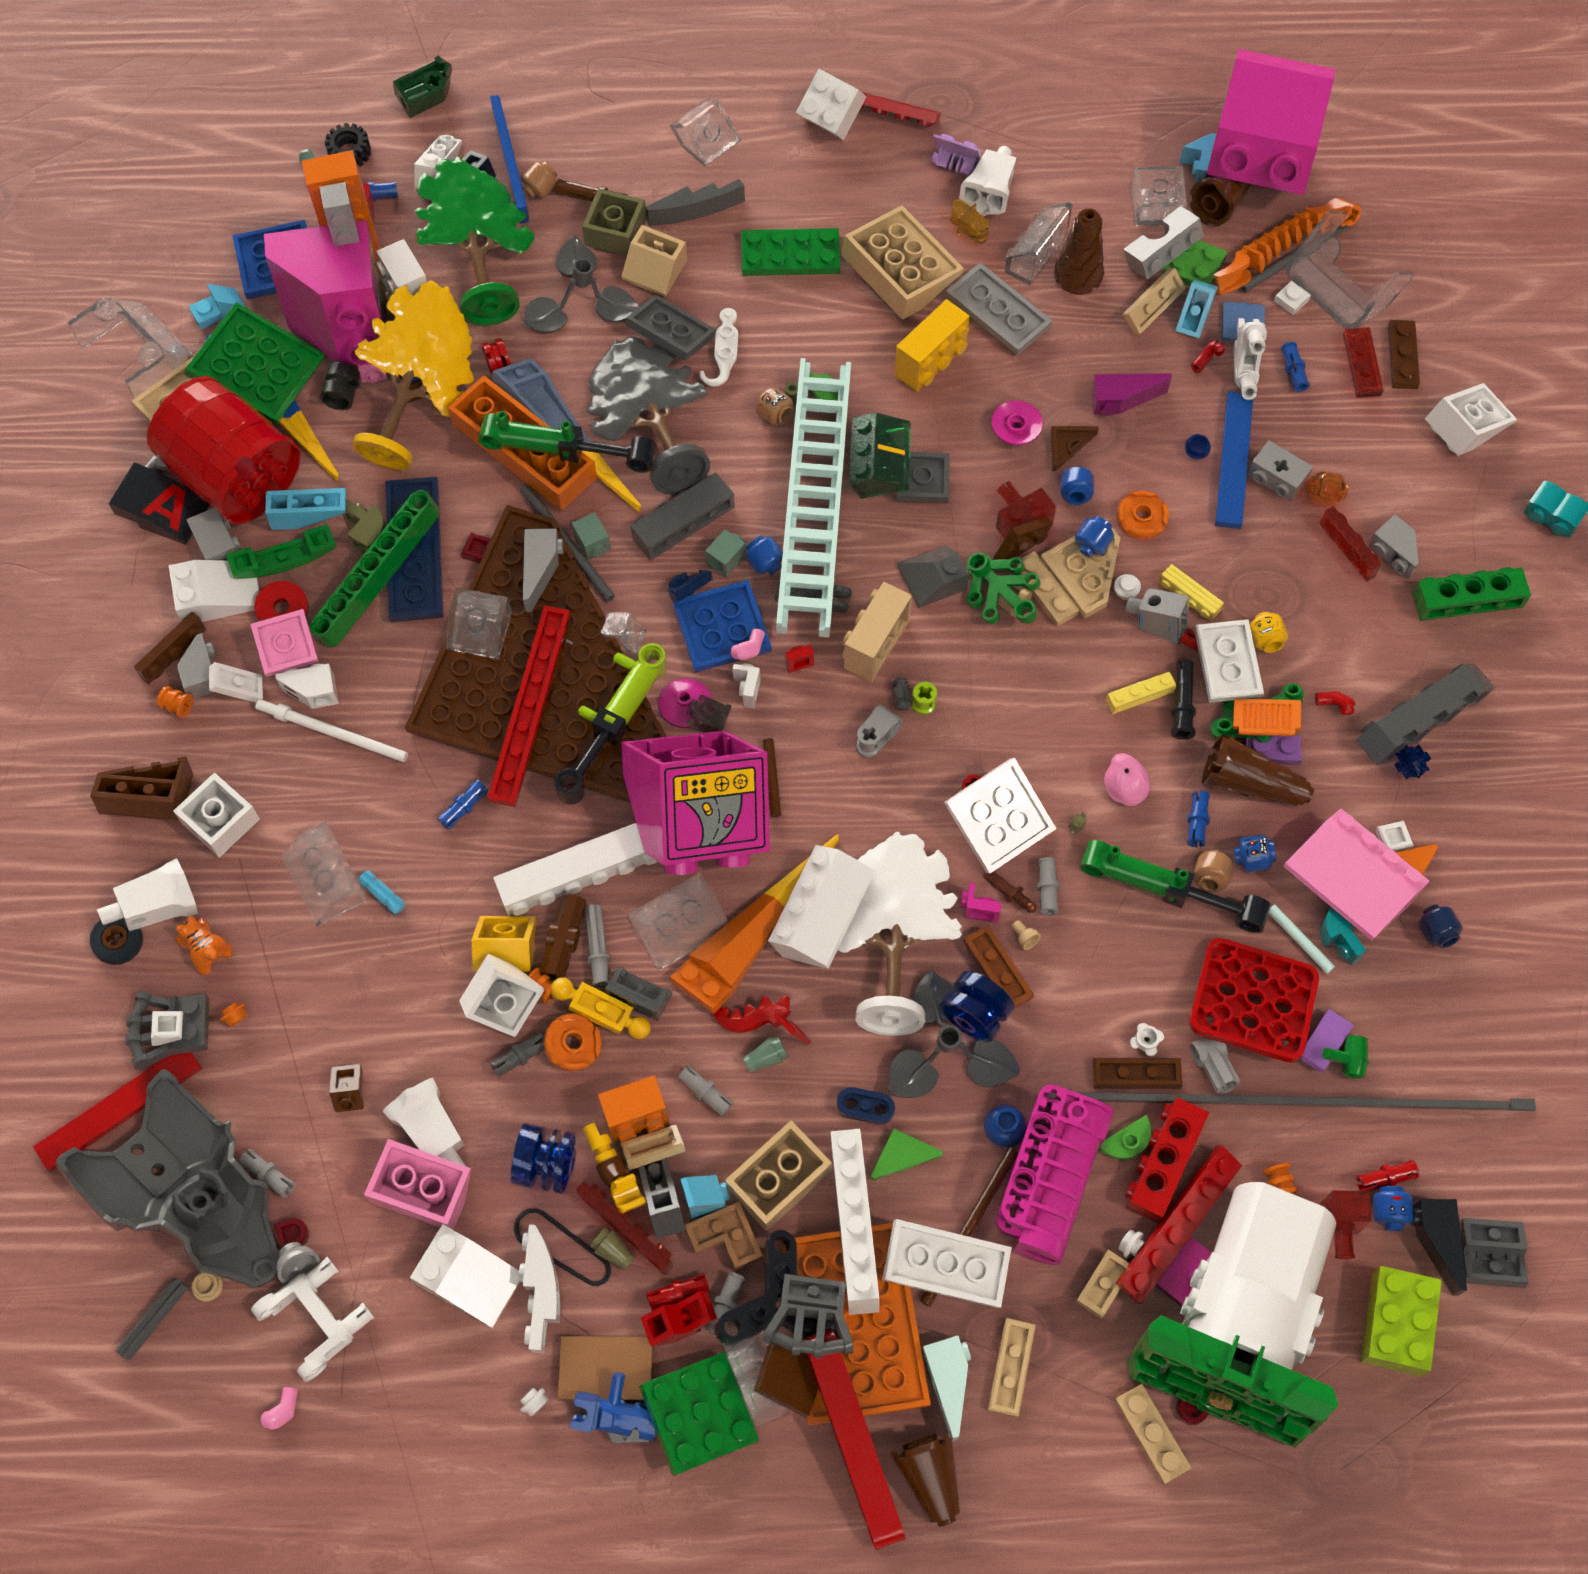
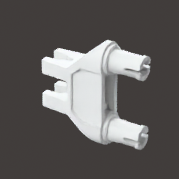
(1247, 355)

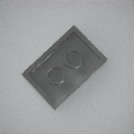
(670, 327)

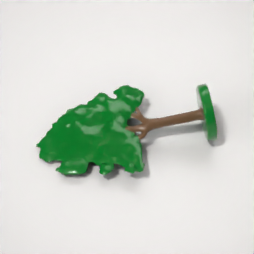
(471, 205)

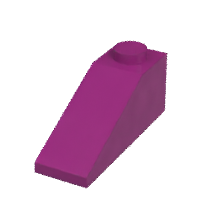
(1123, 392)

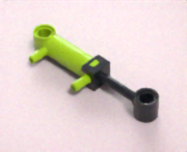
(611, 721)

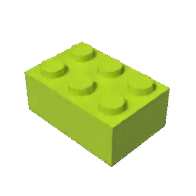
(1401, 1321)

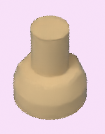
(1027, 936)

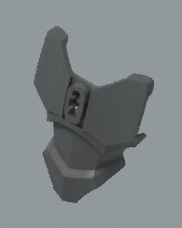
(199, 1197)

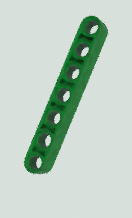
(375, 568)

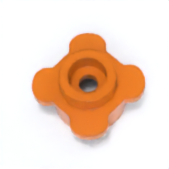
(234, 1014)

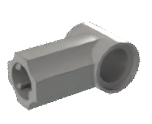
(1215, 1062)

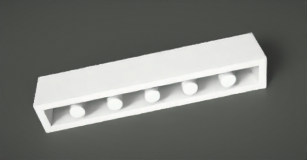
(572, 870)
(854, 1222)

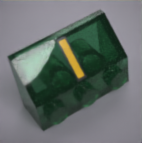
(879, 455)

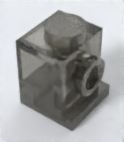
(704, 722)

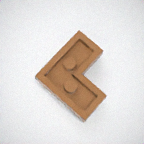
(727, 1227)

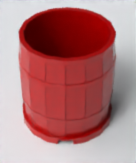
(222, 448)

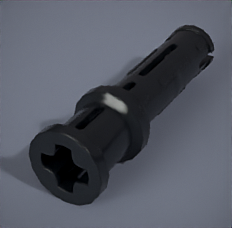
(1183, 710)

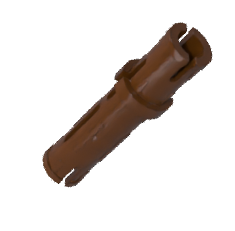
(578, 190)

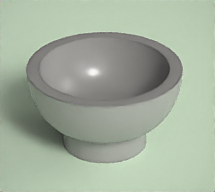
(295, 1260)

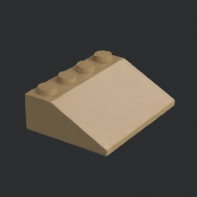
(900, 261)

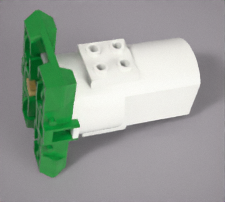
(1249, 1320)

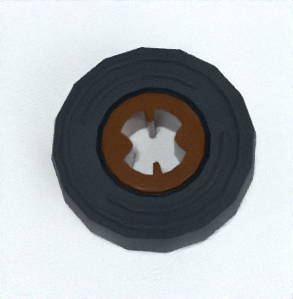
(127, 947)

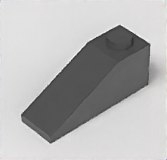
(661, 1198)

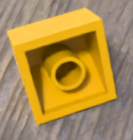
(505, 938)

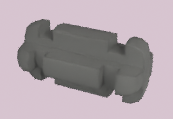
(902, 693)

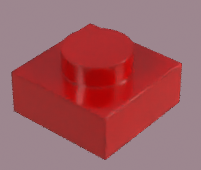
(799, 658)

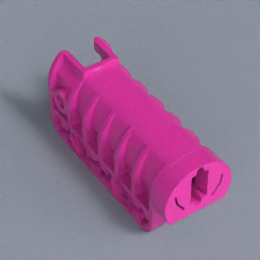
(1059, 1173)

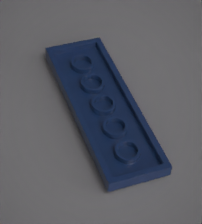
(417, 585)

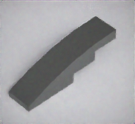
(688, 206)

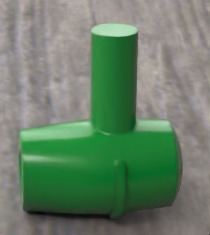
(1353, 1058)

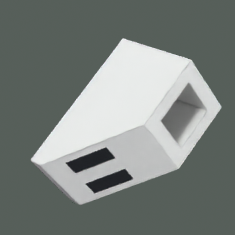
(310, 685)

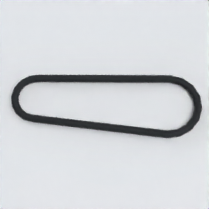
(575, 1238)

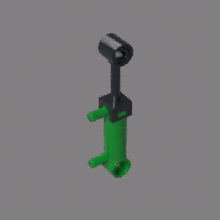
(565, 442)
(1175, 886)

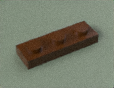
(1403, 354)
(169, 648)

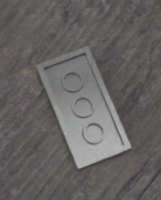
(999, 308)

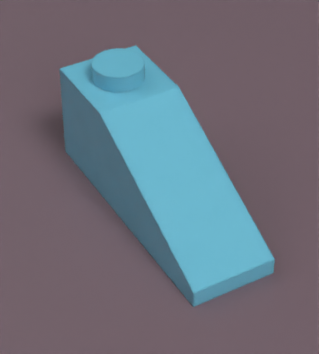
(303, 507)

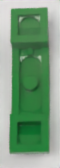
(283, 556)

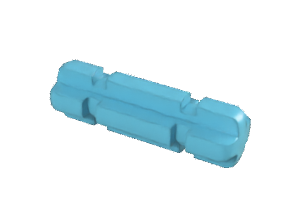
(381, 892)

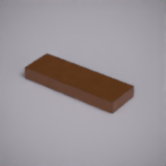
(1137, 1073)

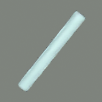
(1294, 932)

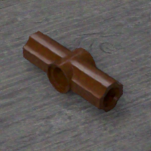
(563, 936)

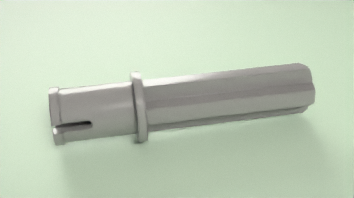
(597, 946)

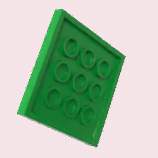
(257, 362)

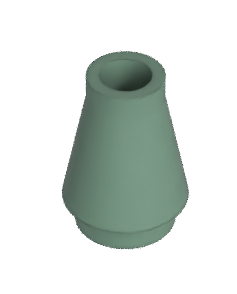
(766, 1054)

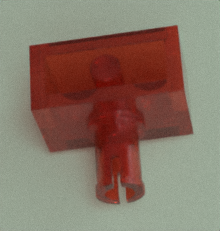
(1022, 509)
(1351, 1214)

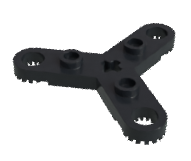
(757, 1314)

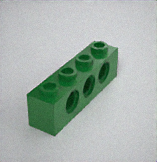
(1432, 605)

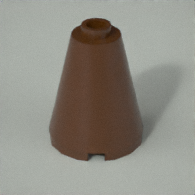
(1217, 199)
(931, 1475)

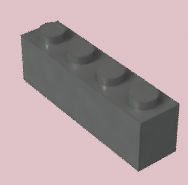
(682, 516)

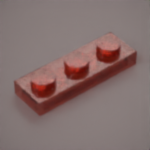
(1363, 362)
(1350, 543)

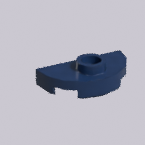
(684, 585)

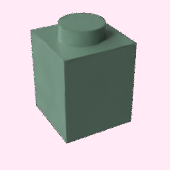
(591, 536)
(725, 553)

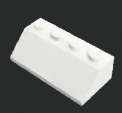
(821, 907)

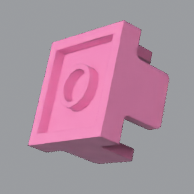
(285, 643)

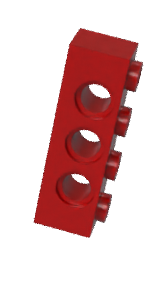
(1190, 1121)

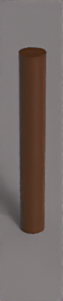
(773, 788)

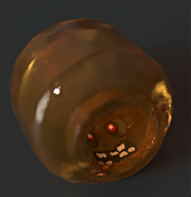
(1327, 488)

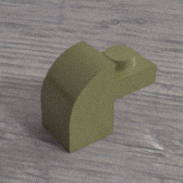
(366, 525)

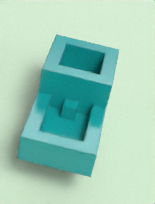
(1340, 931)

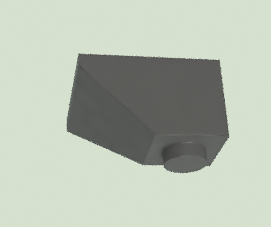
(934, 575)

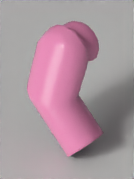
(749, 648)
(283, 1412)

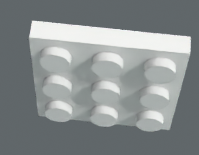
(1000, 815)

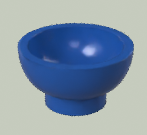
(1005, 1126)

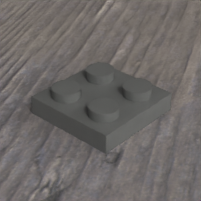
(927, 478)

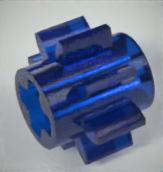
(1412, 761)

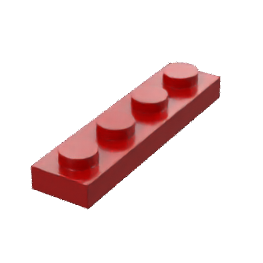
(902, 110)

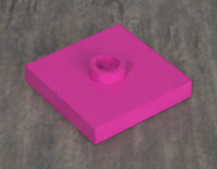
(1177, 1277)

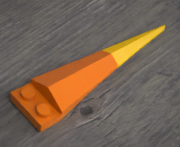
(724, 959)

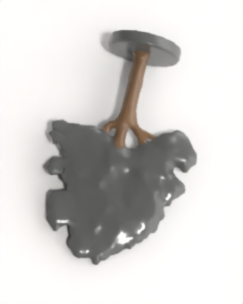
(638, 380)

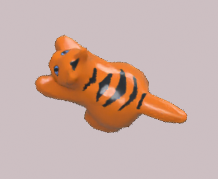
(202, 943)

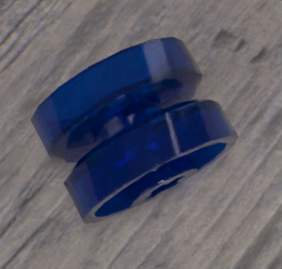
(977, 1006)

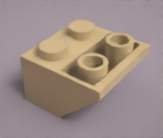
(654, 260)

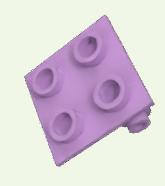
(948, 148)

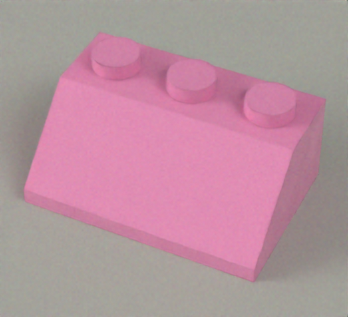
(419, 1185)

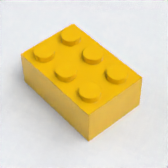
(932, 345)

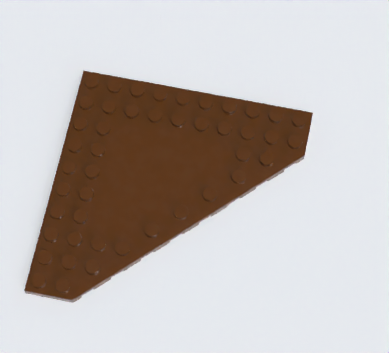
(473, 696)

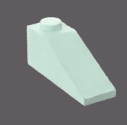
(948, 1374)

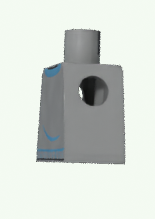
(1161, 613)

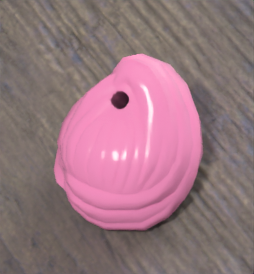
(1127, 787)

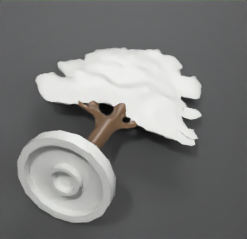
(907, 903)

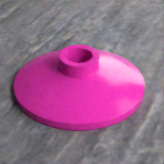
(1017, 414)
(670, 705)

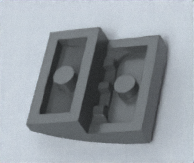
(1494, 1252)

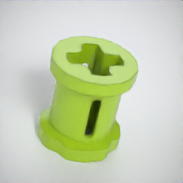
(924, 698)

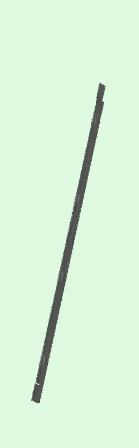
(1516, 1104)

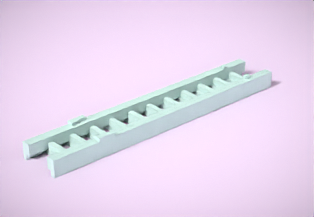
(833, 493)

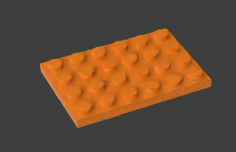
(886, 1344)

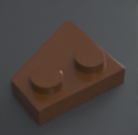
(1024, 538)

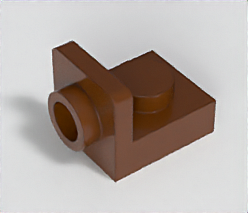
(346, 1088)

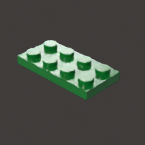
(790, 252)

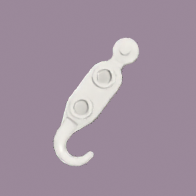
(725, 348)

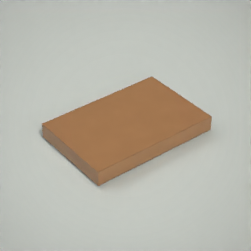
(591, 1361)

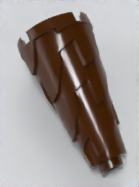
(1082, 257)
(1251, 773)

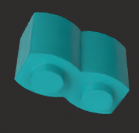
(1556, 509)

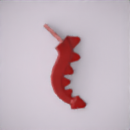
(755, 1018)

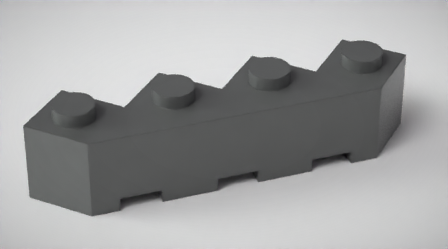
(1419, 716)

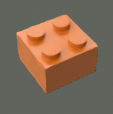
(634, 1109)

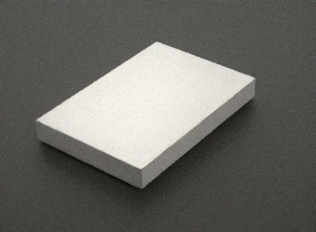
(1228, 661)

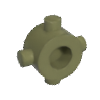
(791, 390)
(1077, 823)

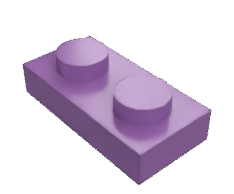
(1280, 749)

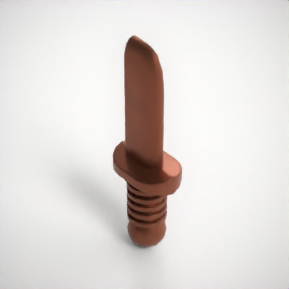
(1011, 892)

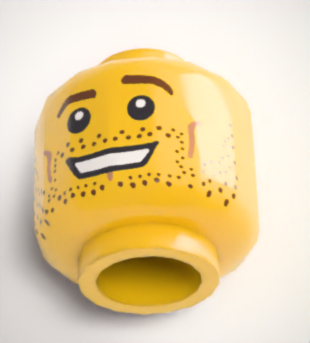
(1268, 632)

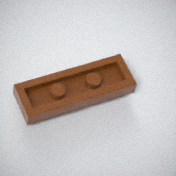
(998, 965)

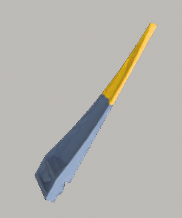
(537, 393)

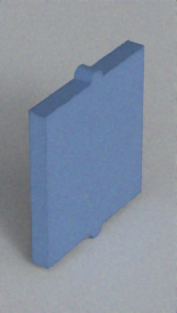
(1234, 311)

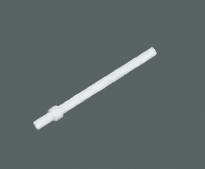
(284, 713)

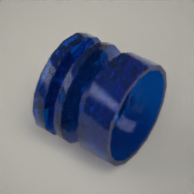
(549, 1159)

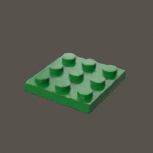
(698, 1413)

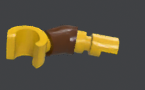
(614, 1171)

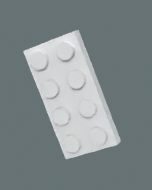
(947, 1263)

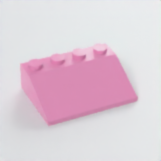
(1356, 874)

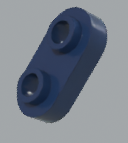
(866, 1104)

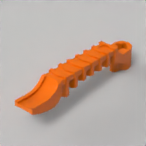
(1262, 249)

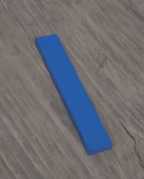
(509, 156)
(1234, 461)

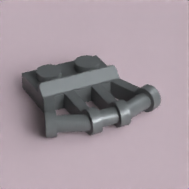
(194, 1027)
(816, 1300)

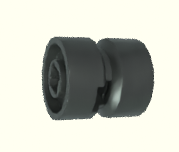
(340, 386)

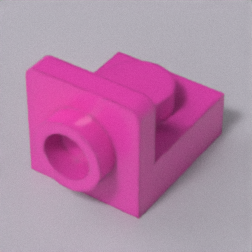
(980, 909)

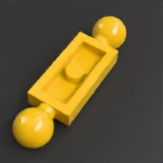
(600, 1008)

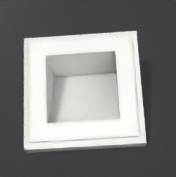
(166, 1027)

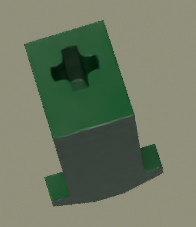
(424, 87)

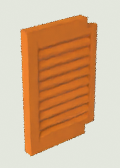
(1267, 717)

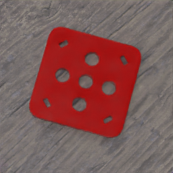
(1230, 1010)

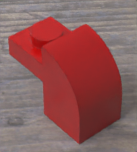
(679, 1320)

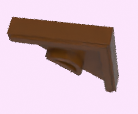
(1068, 441)

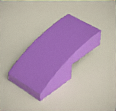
(1329, 1033)

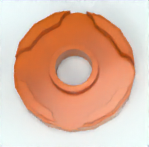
(1139, 527)
(561, 1054)

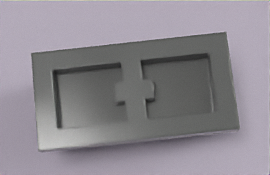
(638, 993)

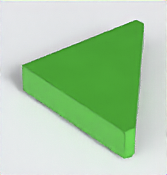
(903, 1153)

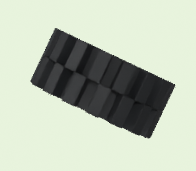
(349, 135)

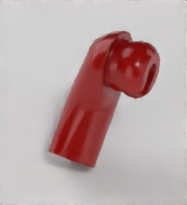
(1213, 348)
(1336, 698)

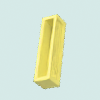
(1199, 597)
(1141, 692)

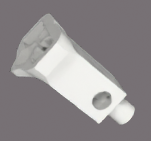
(990, 182)
(151, 898)
(425, 1121)

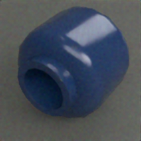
(1440, 926)

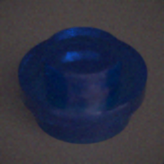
(1197, 446)

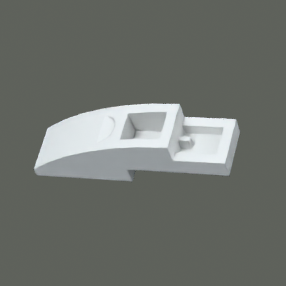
(540, 1276)

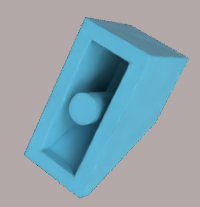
(1196, 308)
(704, 1195)

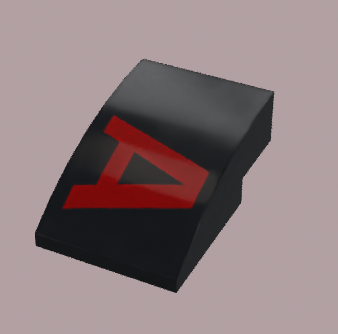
(157, 503)

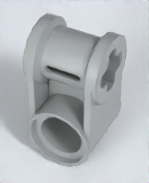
(877, 731)

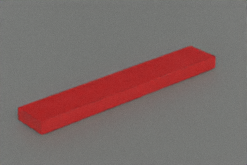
(111, 1110)

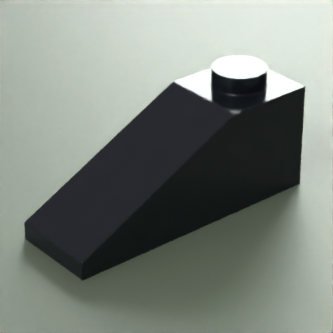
(1440, 1235)

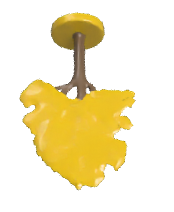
(422, 342)

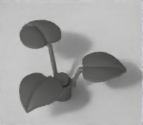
(579, 262)
(910, 1071)

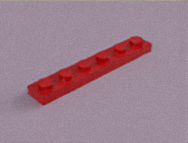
(1178, 1224)

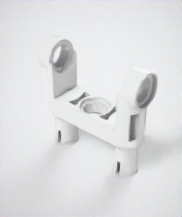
(339, 1332)

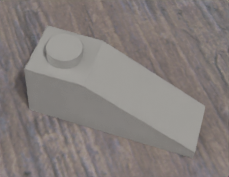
(540, 562)

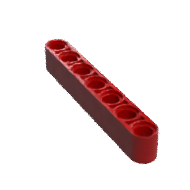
(856, 1446)

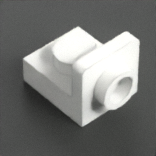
(750, 682)

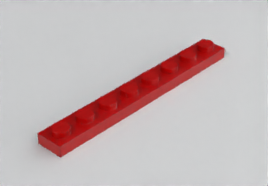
(529, 706)

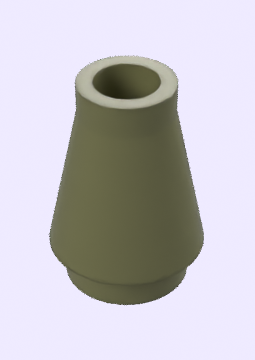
(611, 1248)

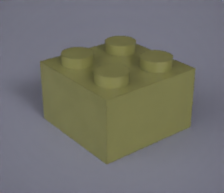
(613, 221)

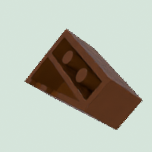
(143, 791)

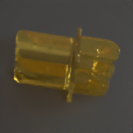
(970, 221)

